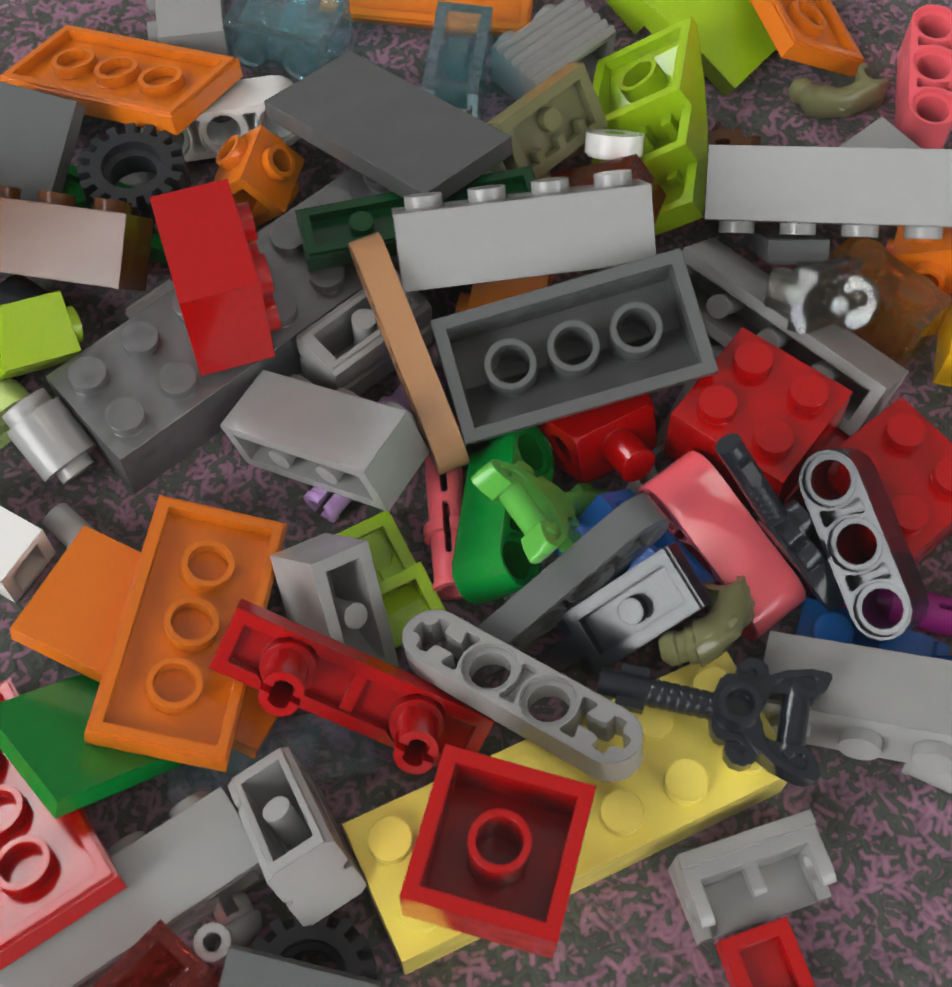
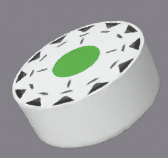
(613, 143)

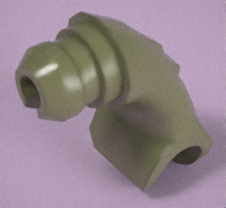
(836, 102)
(714, 632)

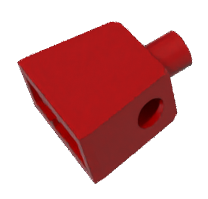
(605, 440)

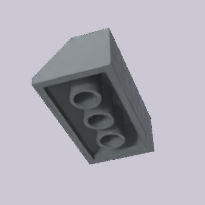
(574, 346)

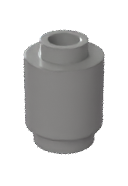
(49, 437)

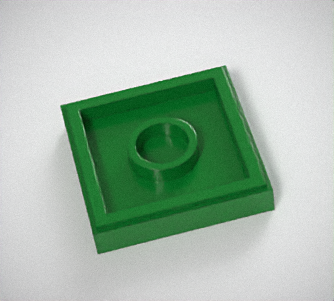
(48, 748)

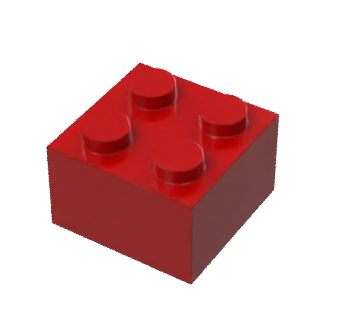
(218, 275)
(769, 400)
(915, 472)
(497, 851)

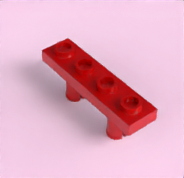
(346, 686)

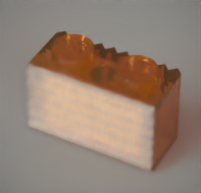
(910, 303)

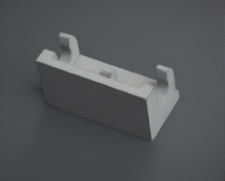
(752, 876)

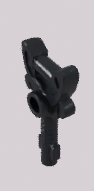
(785, 525)
(735, 712)

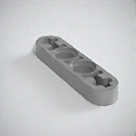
(526, 684)

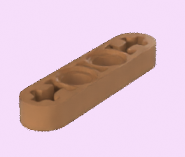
(408, 353)

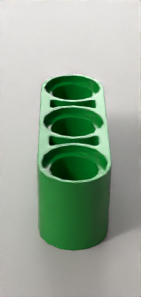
(488, 542)

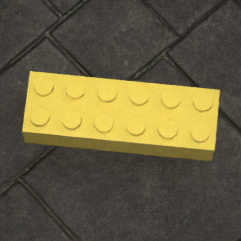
(669, 798)

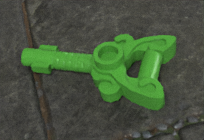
(536, 506)

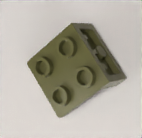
(550, 121)

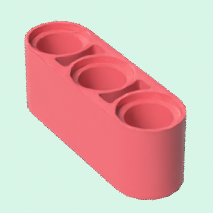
(925, 78)
(725, 538)

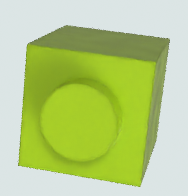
(37, 334)

